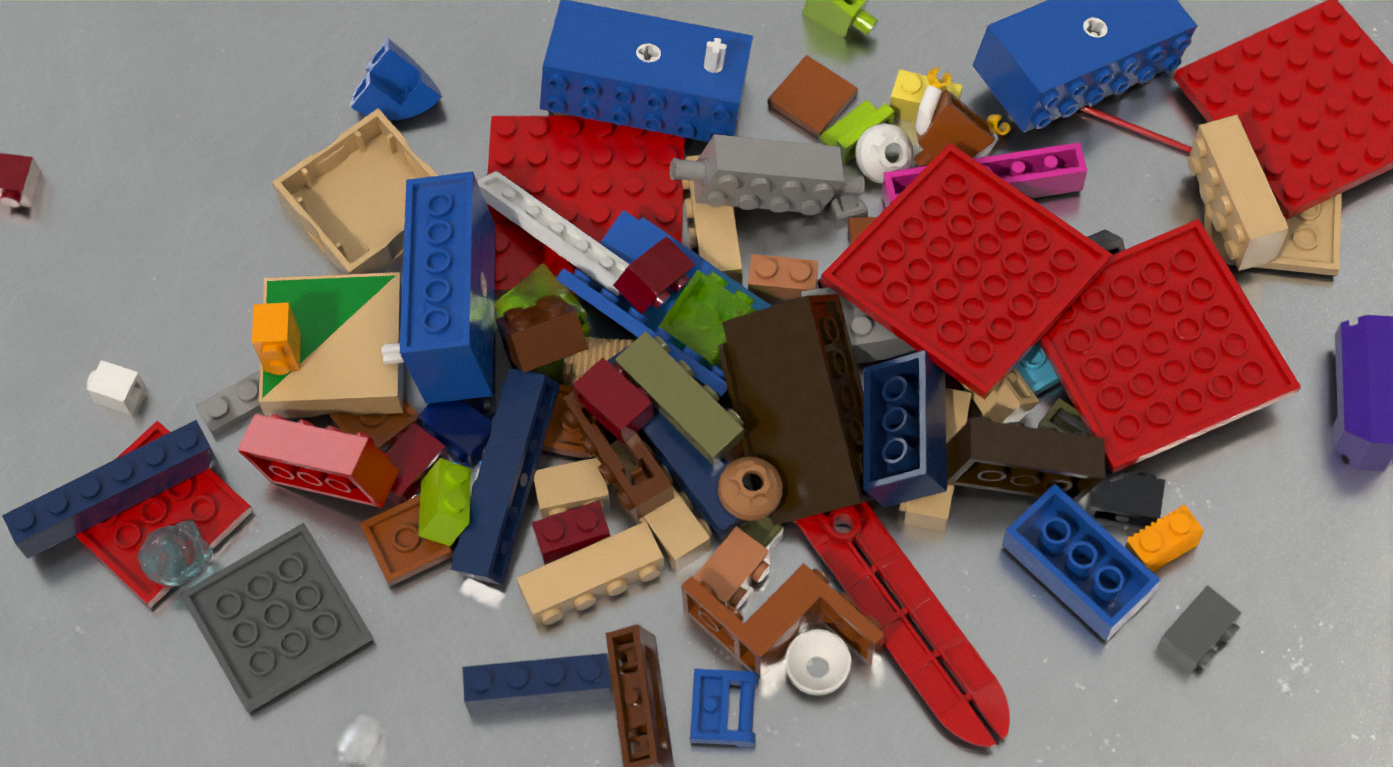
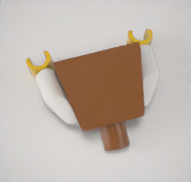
(948, 120)

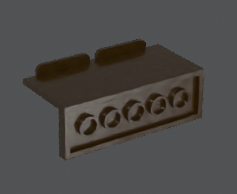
(799, 402)

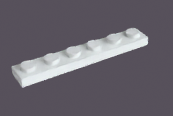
(552, 230)

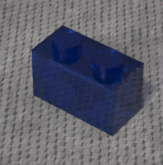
(458, 428)

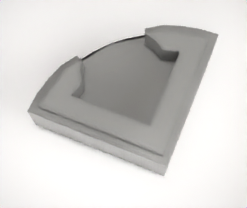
(847, 207)

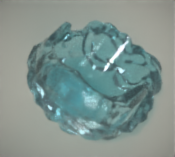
(178, 553)

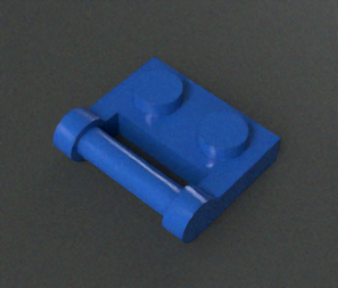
(711, 707)

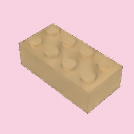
(1237, 193)

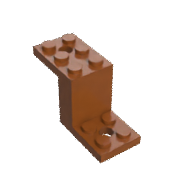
(783, 617)

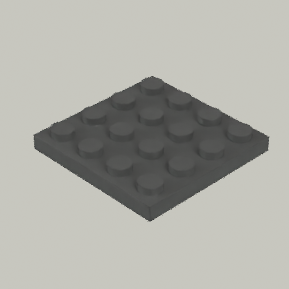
(276, 617)

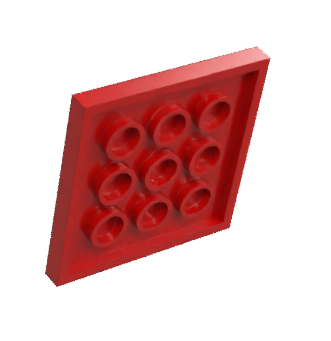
(200, 498)

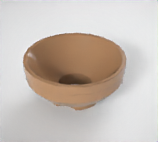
(745, 503)

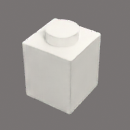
(115, 387)

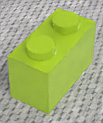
(444, 502)

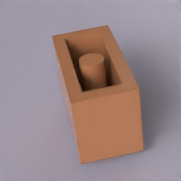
(781, 278)
(735, 568)

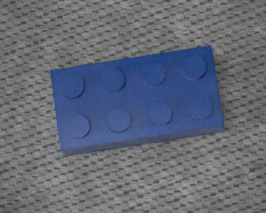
(1080, 562)

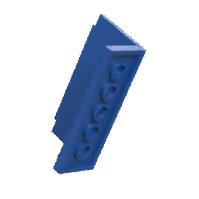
(629, 240)

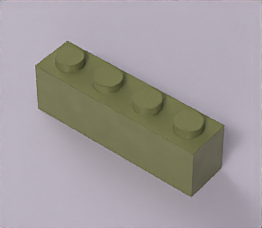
(680, 398)

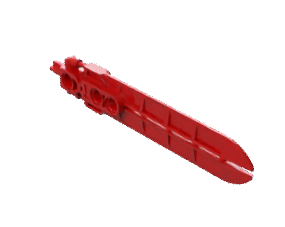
(925, 611)

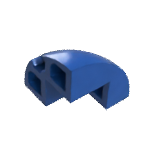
(394, 85)

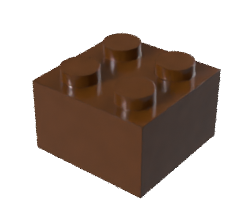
(541, 333)

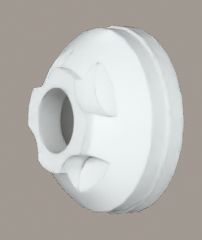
(871, 151)
(822, 646)

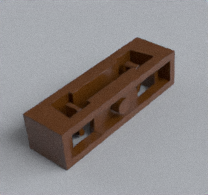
(645, 493)
(639, 698)

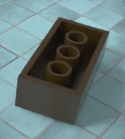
(1024, 459)

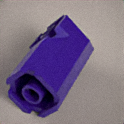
(1365, 392)

